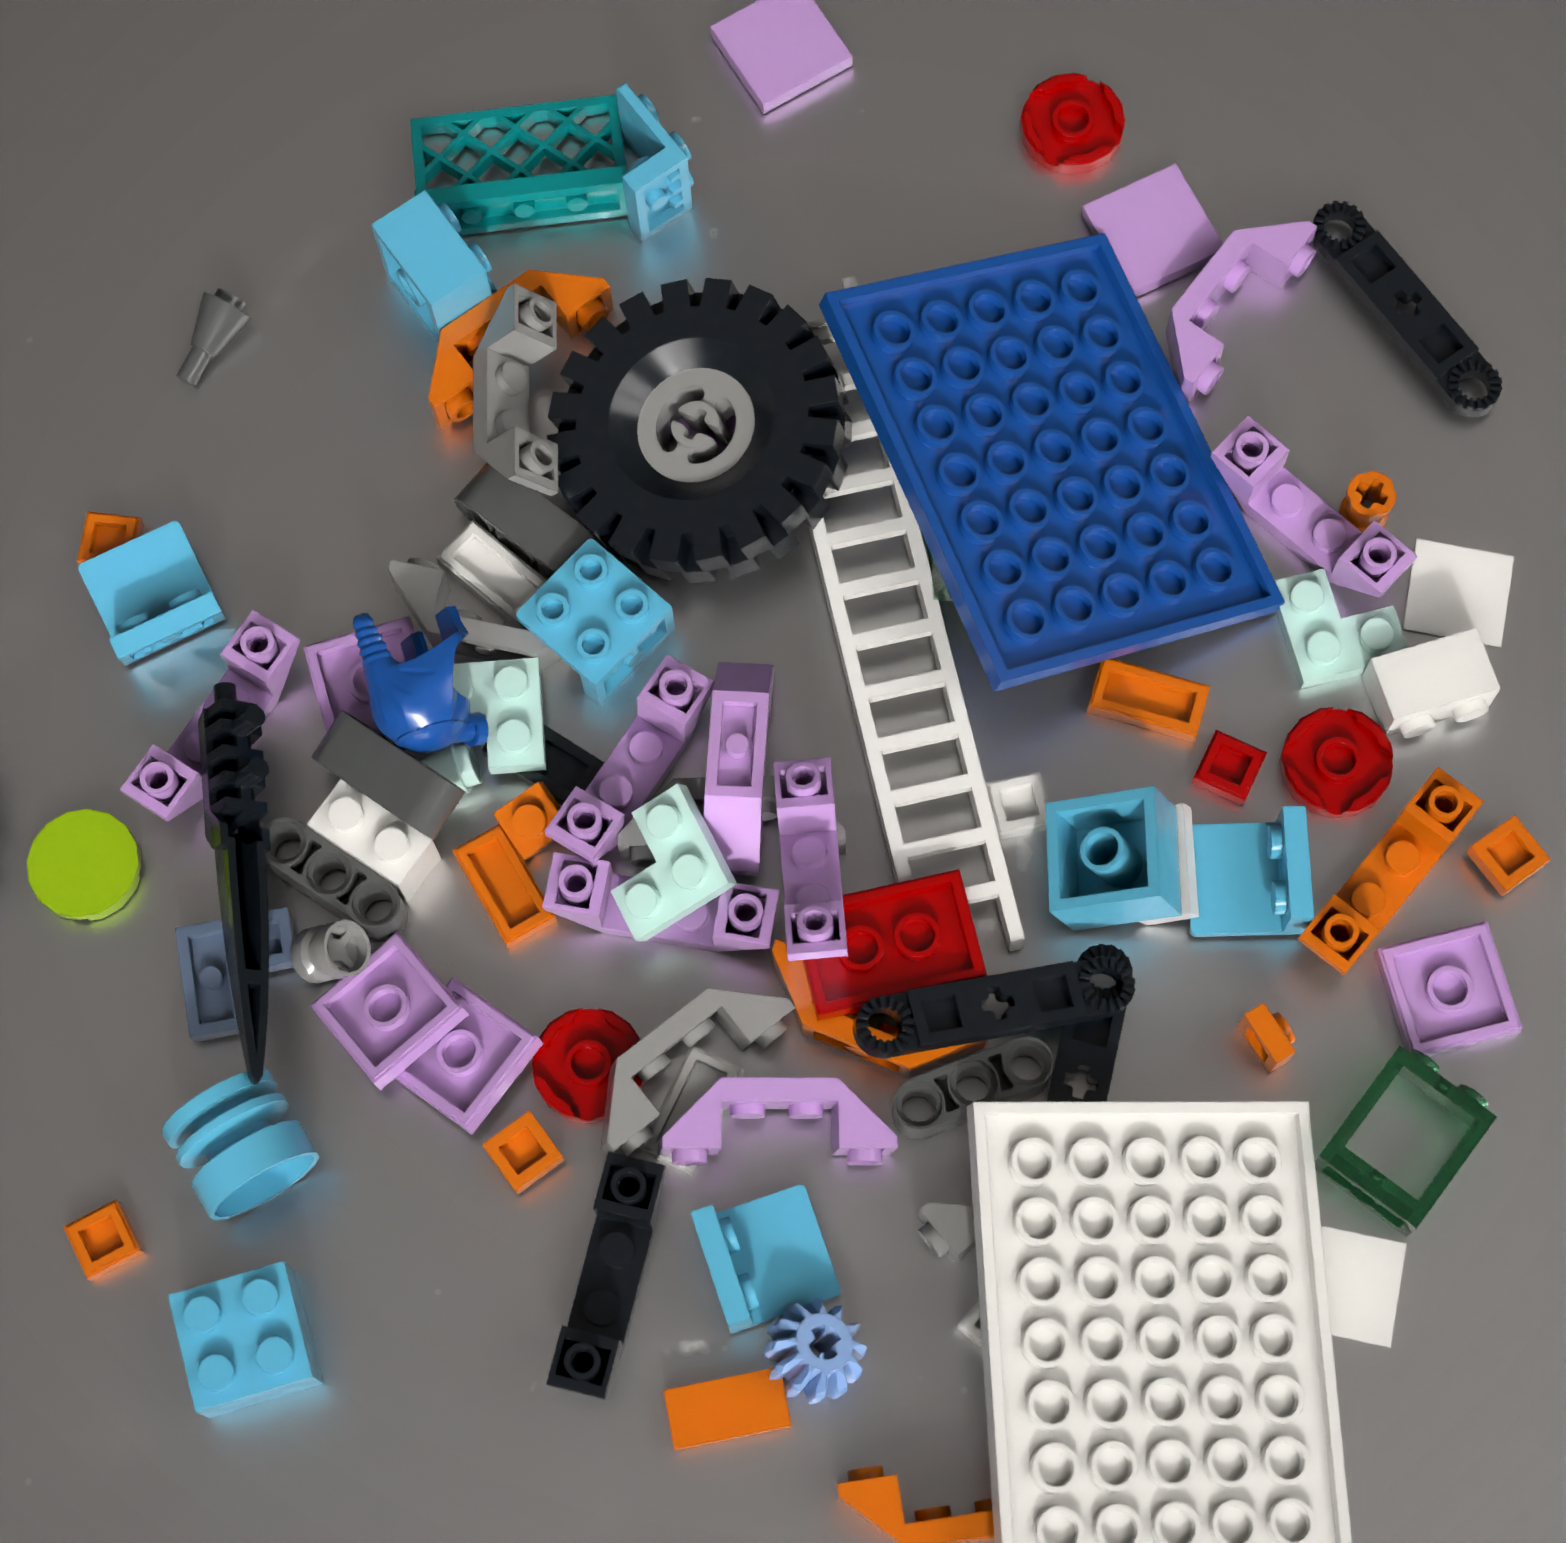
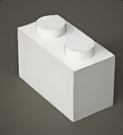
(1431, 684)
(376, 838)

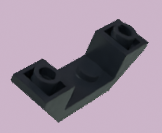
(610, 1277)

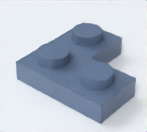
(206, 972)

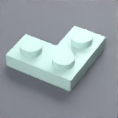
(1322, 642)
(513, 706)
(686, 868)

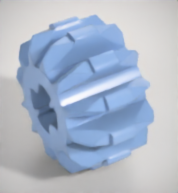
(837, 1356)

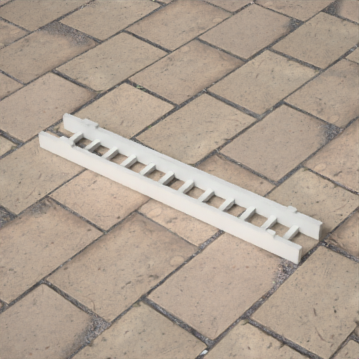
(944, 677)

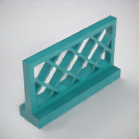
(523, 197)

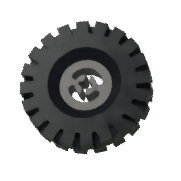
(706, 362)

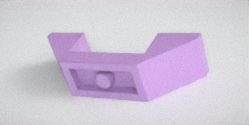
(1267, 251)
(1301, 520)
(258, 666)
(737, 762)
(638, 764)
(809, 859)
(731, 922)
(853, 1125)

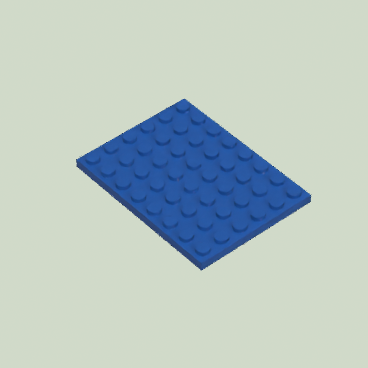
(1049, 458)

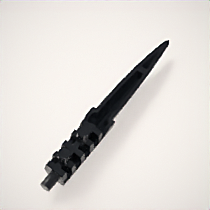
(232, 817)

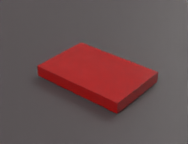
(898, 942)

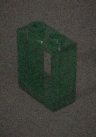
(1371, 1186)

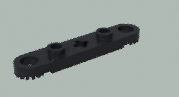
(1430, 337)
(954, 1016)
(1089, 1044)

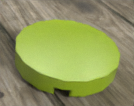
(84, 865)

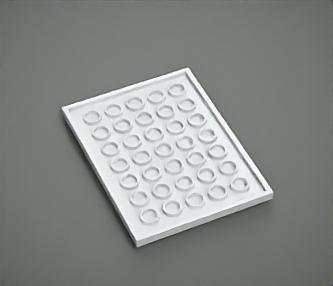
(1155, 1324)

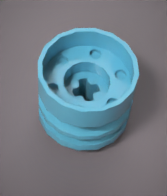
(239, 1144)

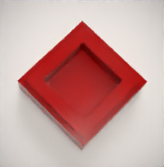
(1229, 767)

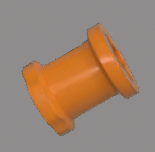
(1371, 487)

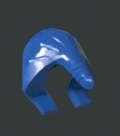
(417, 698)

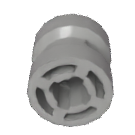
(330, 951)

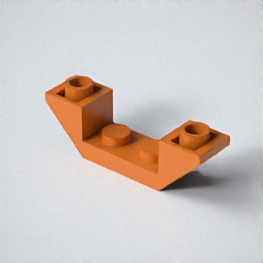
(579, 306)
(1391, 871)
(838, 1031)
(879, 1503)

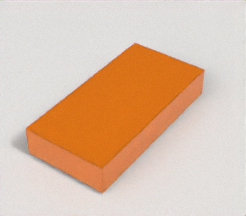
(1148, 699)
(504, 885)
(726, 1409)

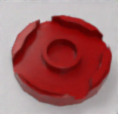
(1072, 124)
(1336, 762)
(576, 1061)

